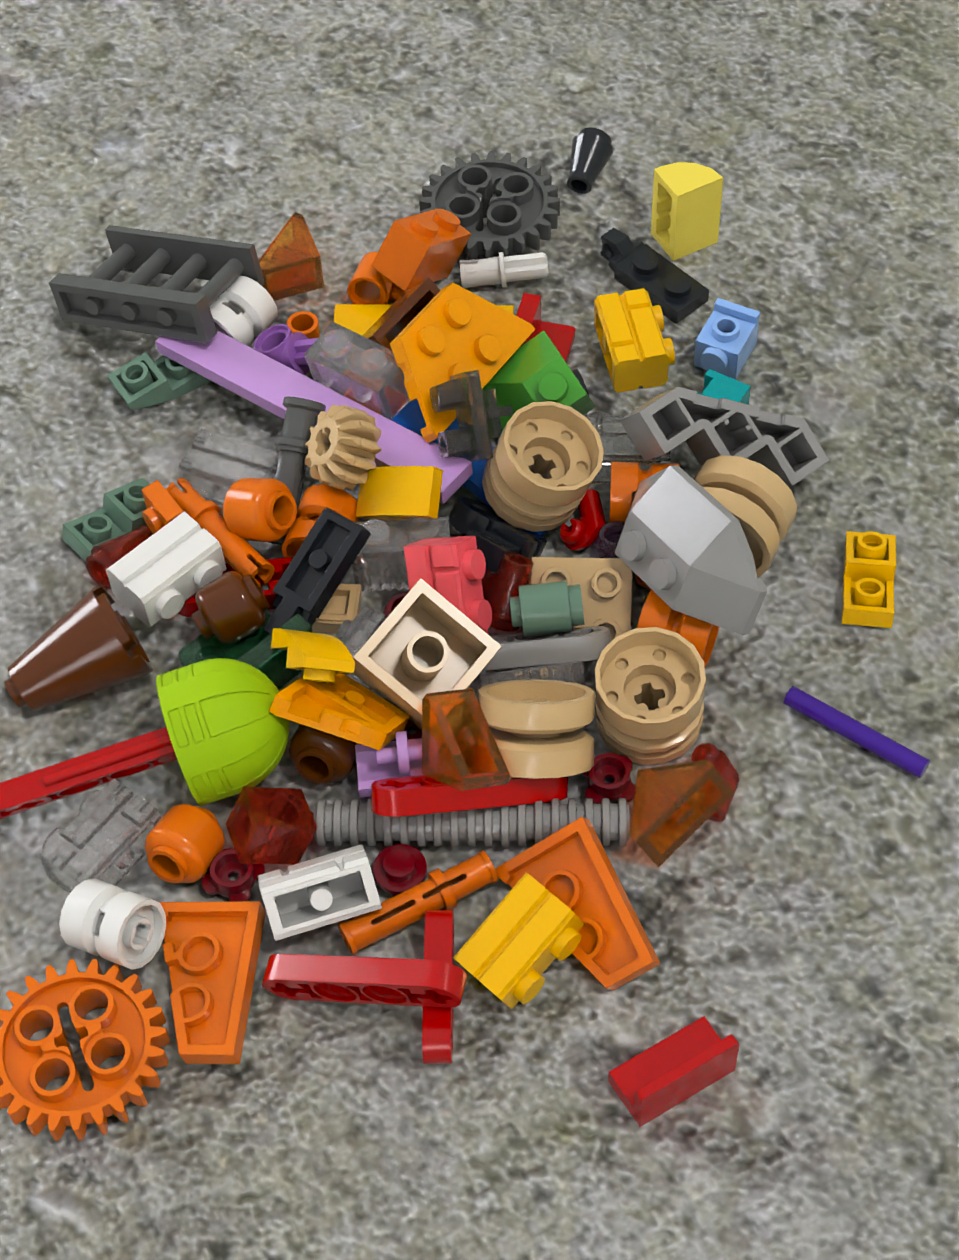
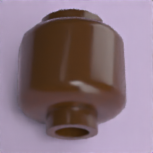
(230, 608)
(321, 755)

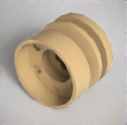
(542, 466)
(654, 672)

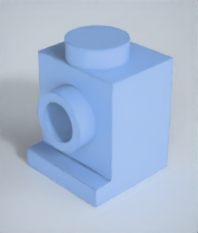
(727, 338)

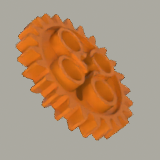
(125, 1029)

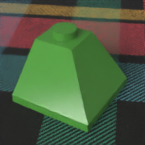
(538, 375)

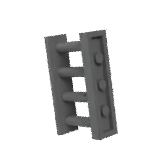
(150, 309)

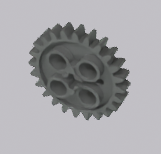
(516, 217)

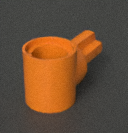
(370, 285)

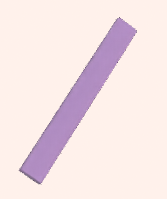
(269, 381)

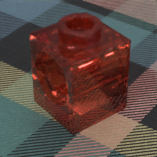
(271, 825)

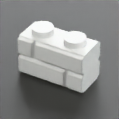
(166, 570)
(319, 892)

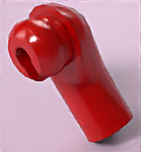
(586, 528)

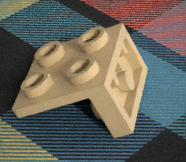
(603, 584)

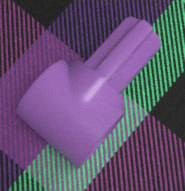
(284, 346)

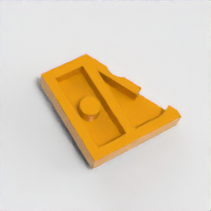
(341, 710)

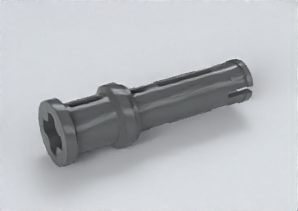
(291, 465)

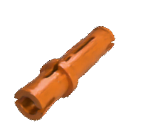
(235, 549)
(473, 872)

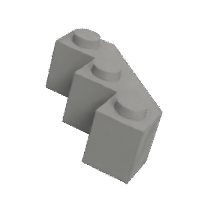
(724, 428)

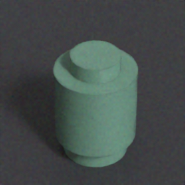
(547, 608)

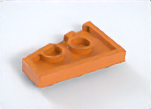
(582, 877)
(212, 975)

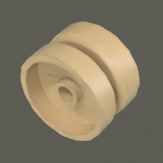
(755, 498)
(541, 726)

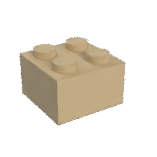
(423, 650)

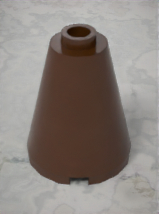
(78, 655)

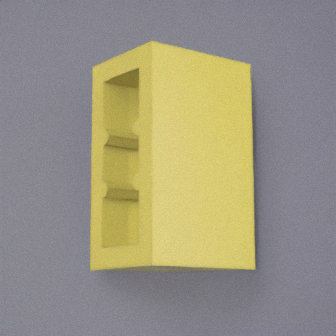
(686, 207)

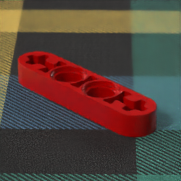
(427, 796)
(365, 980)

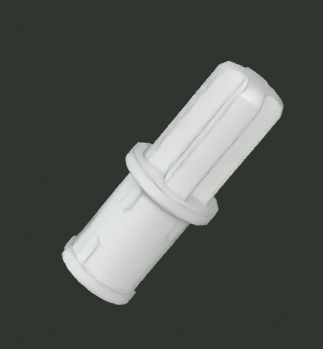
(503, 269)

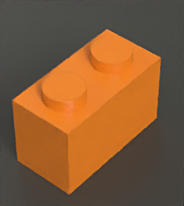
(421, 248)

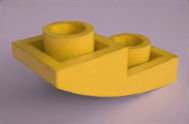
(400, 493)
(868, 579)
(315, 653)

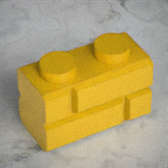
(633, 340)
(521, 942)

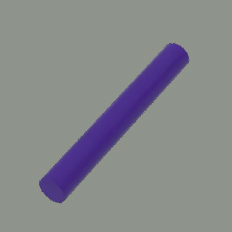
(856, 732)

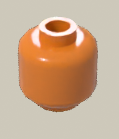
(259, 509)
(184, 844)

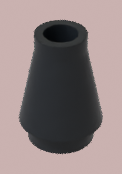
(588, 157)

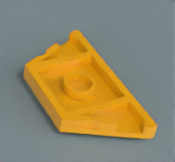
(452, 337)

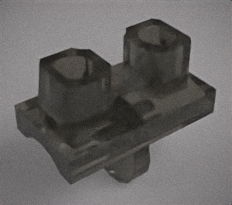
(476, 416)

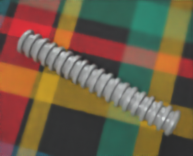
(507, 823)

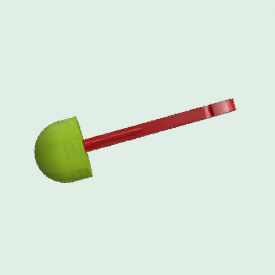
(213, 728)

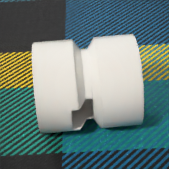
(244, 310)
(113, 923)

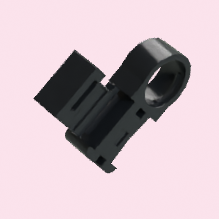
(493, 534)

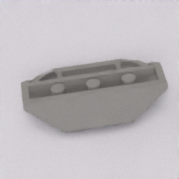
(691, 552)

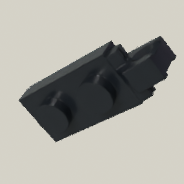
(642, 267)
(317, 569)

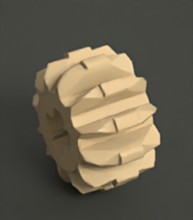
(342, 447)

